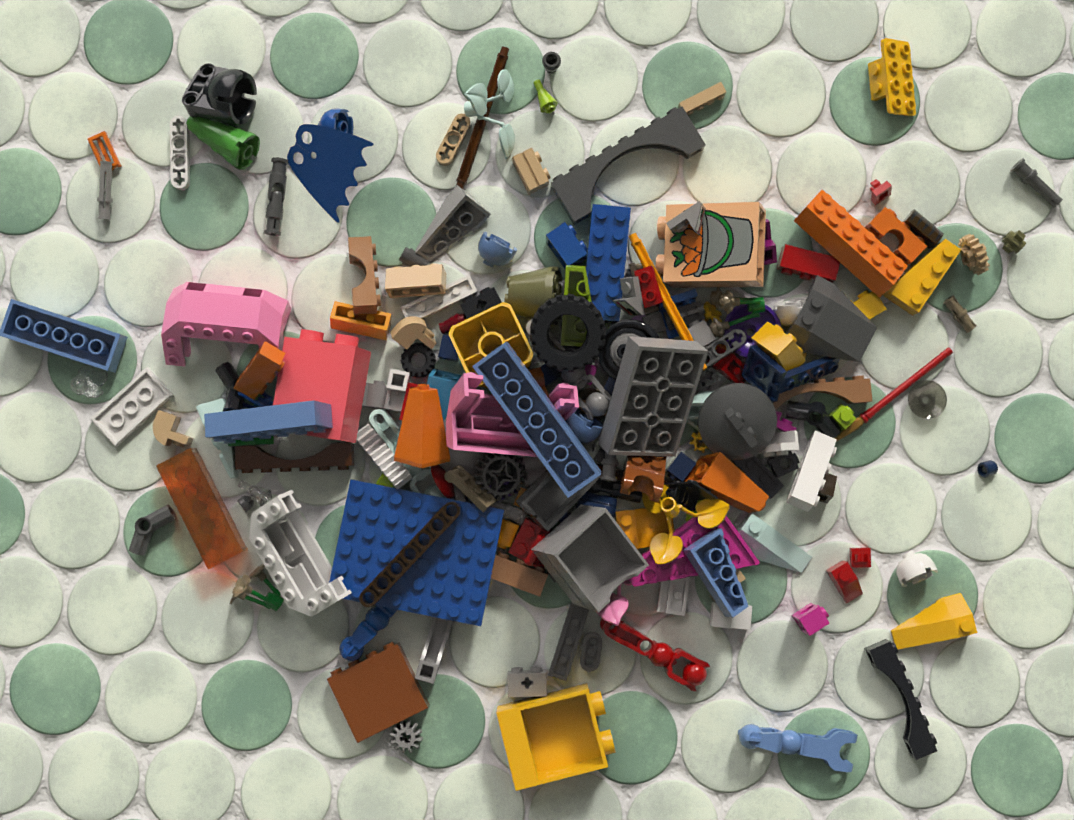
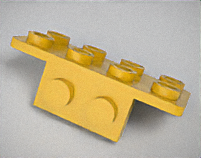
(893, 78)

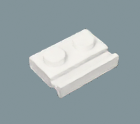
(673, 596)

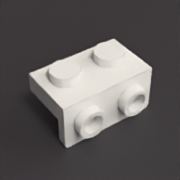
(781, 444)

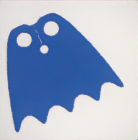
(333, 167)

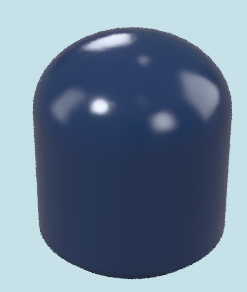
(991, 467)

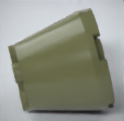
(532, 290)

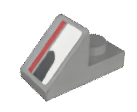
(693, 216)
(632, 298)

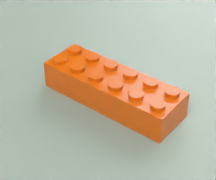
(851, 243)

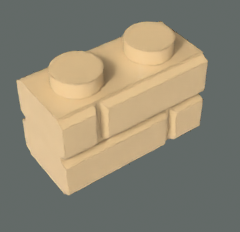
(530, 170)

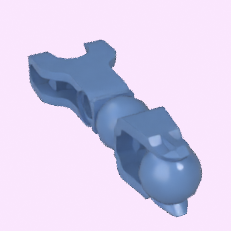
(809, 745)

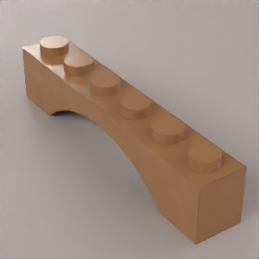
(851, 391)

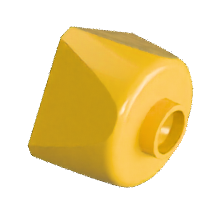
(485, 333)

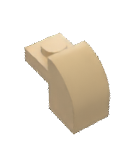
(410, 329)
(165, 430)

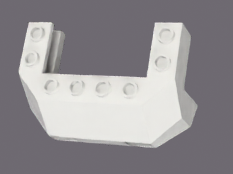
(294, 556)

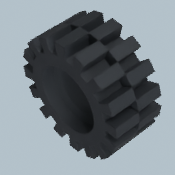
(426, 368)

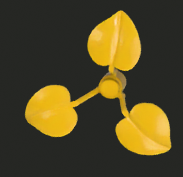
(668, 547)

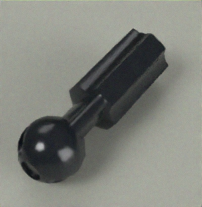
(614, 490)

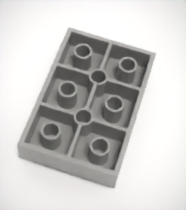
(652, 396)

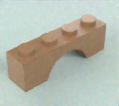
(361, 255)

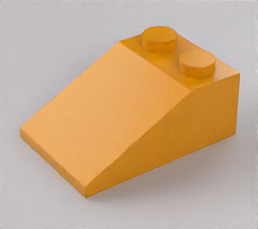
(642, 525)

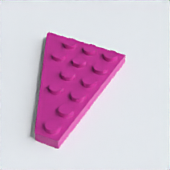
(681, 567)

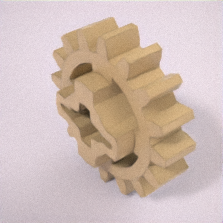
(974, 254)

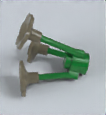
(242, 587)

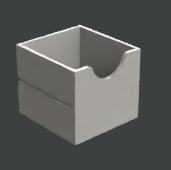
(589, 556)

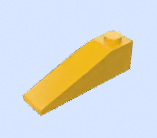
(941, 621)

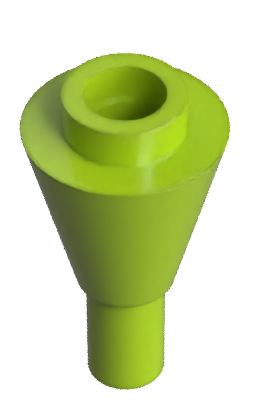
(546, 101)

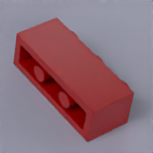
(807, 263)

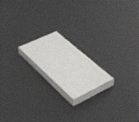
(131, 407)

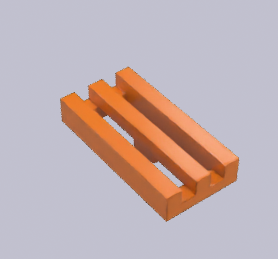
(98, 137)

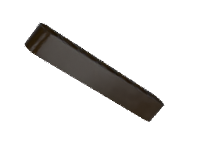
(402, 559)

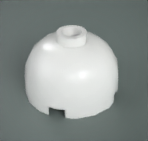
(789, 311)
(915, 568)

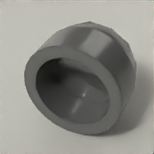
(246, 502)

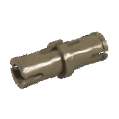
(960, 314)

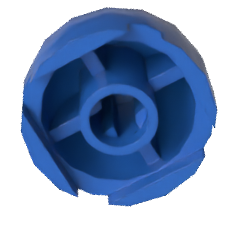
(337, 119)

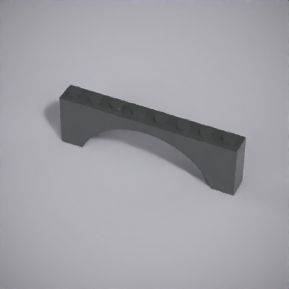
(670, 133)

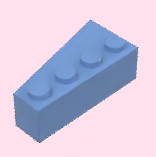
(714, 566)

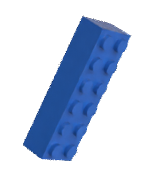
(607, 257)

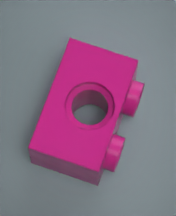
(811, 618)

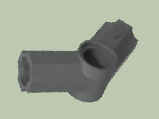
(141, 537)

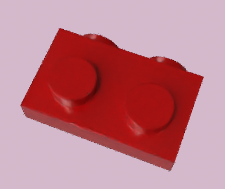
(649, 287)

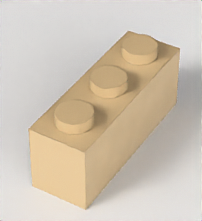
(415, 280)

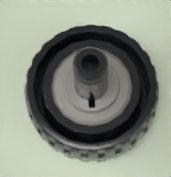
(616, 341)

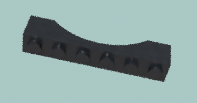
(916, 734)

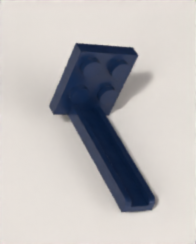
(772, 379)

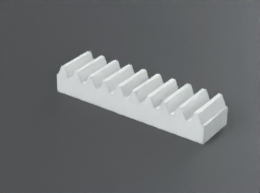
(431, 304)
(383, 456)

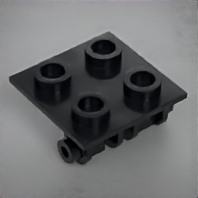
(688, 493)

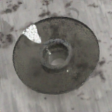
(936, 399)

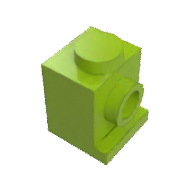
(843, 416)

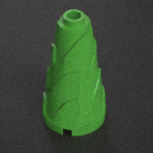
(226, 140)

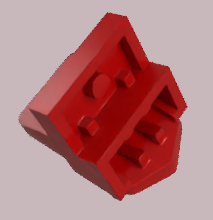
(528, 537)

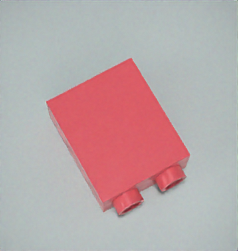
(325, 374)

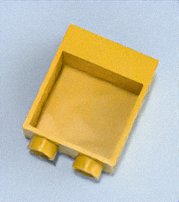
(554, 736)

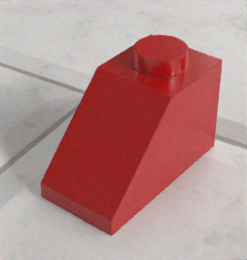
(729, 367)
(845, 581)

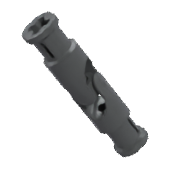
(274, 210)

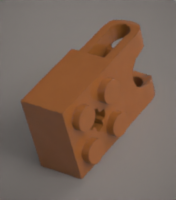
(644, 475)

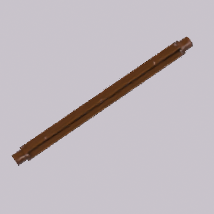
(480, 124)

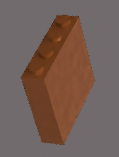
(377, 691)

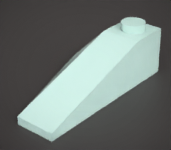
(228, 453)
(772, 546)

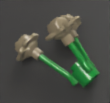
(727, 302)

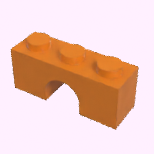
(909, 245)

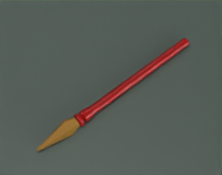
(870, 413)

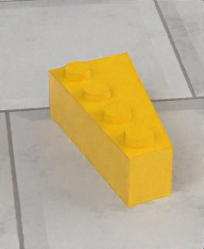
(921, 279)

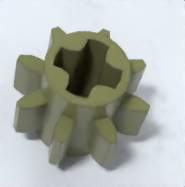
(1013, 241)

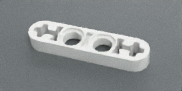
(176, 153)

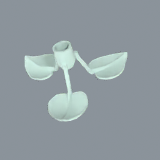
(477, 107)

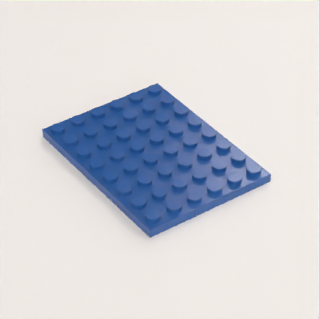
(446, 580)

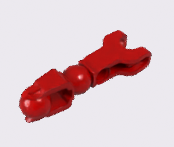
(659, 654)

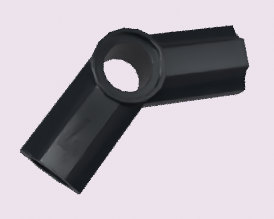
(229, 378)
(805, 411)

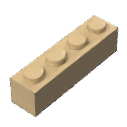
(703, 98)

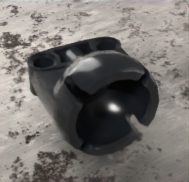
(219, 95)

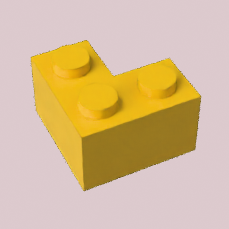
(779, 346)

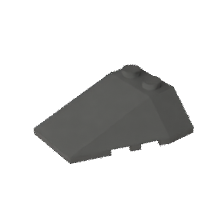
(831, 324)

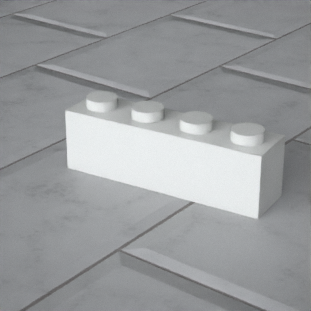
(812, 471)

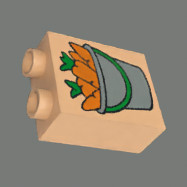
(724, 252)

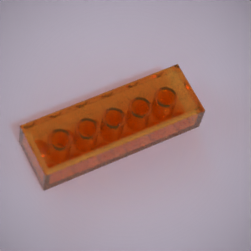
(201, 508)

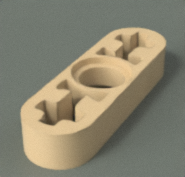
(451, 154)

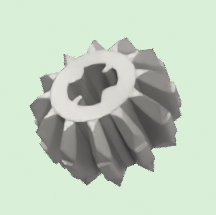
(409, 730)

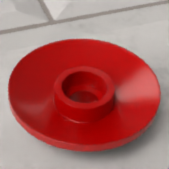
(444, 486)

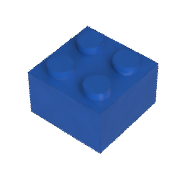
(566, 245)

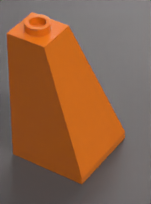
(422, 430)
(728, 483)

